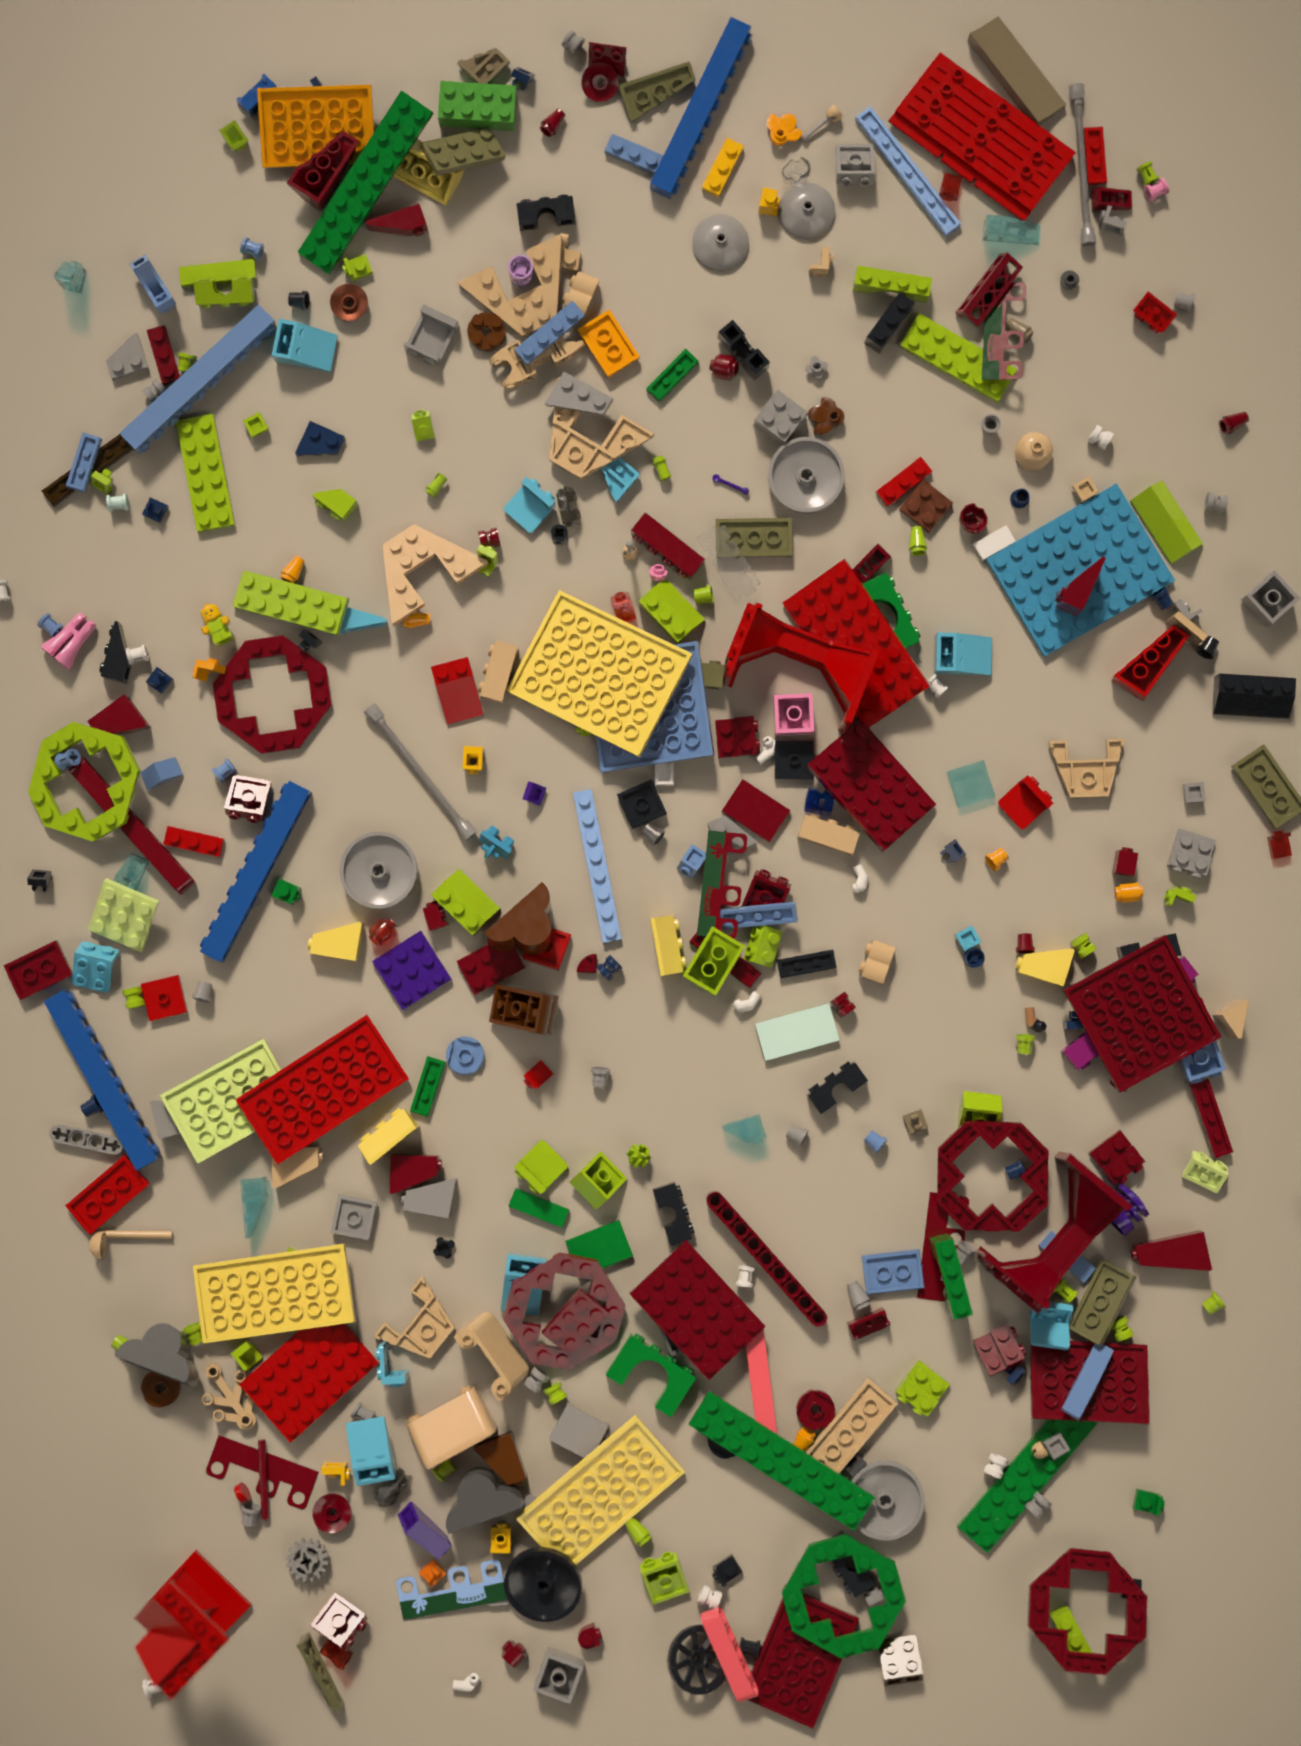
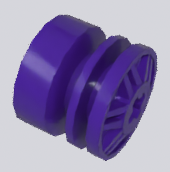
(1122, 1222)

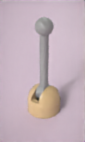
(832, 115)
(631, 554)

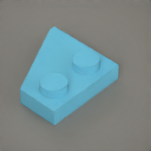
(619, 477)

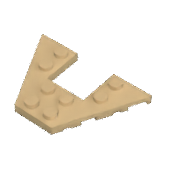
(532, 308)
(584, 457)
(410, 551)

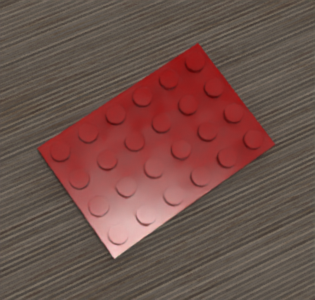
(308, 1376)

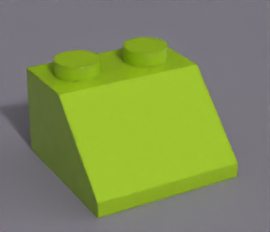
(979, 1107)
(598, 1180)

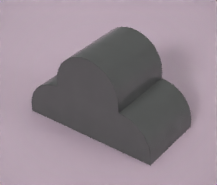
(163, 1352)
(481, 1499)

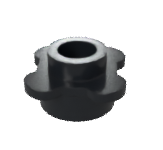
(442, 1242)

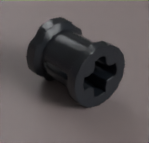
(559, 528)
(749, 1647)

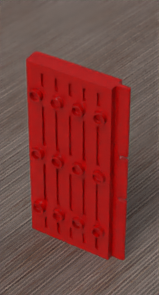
(982, 137)

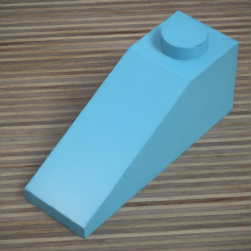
(359, 620)

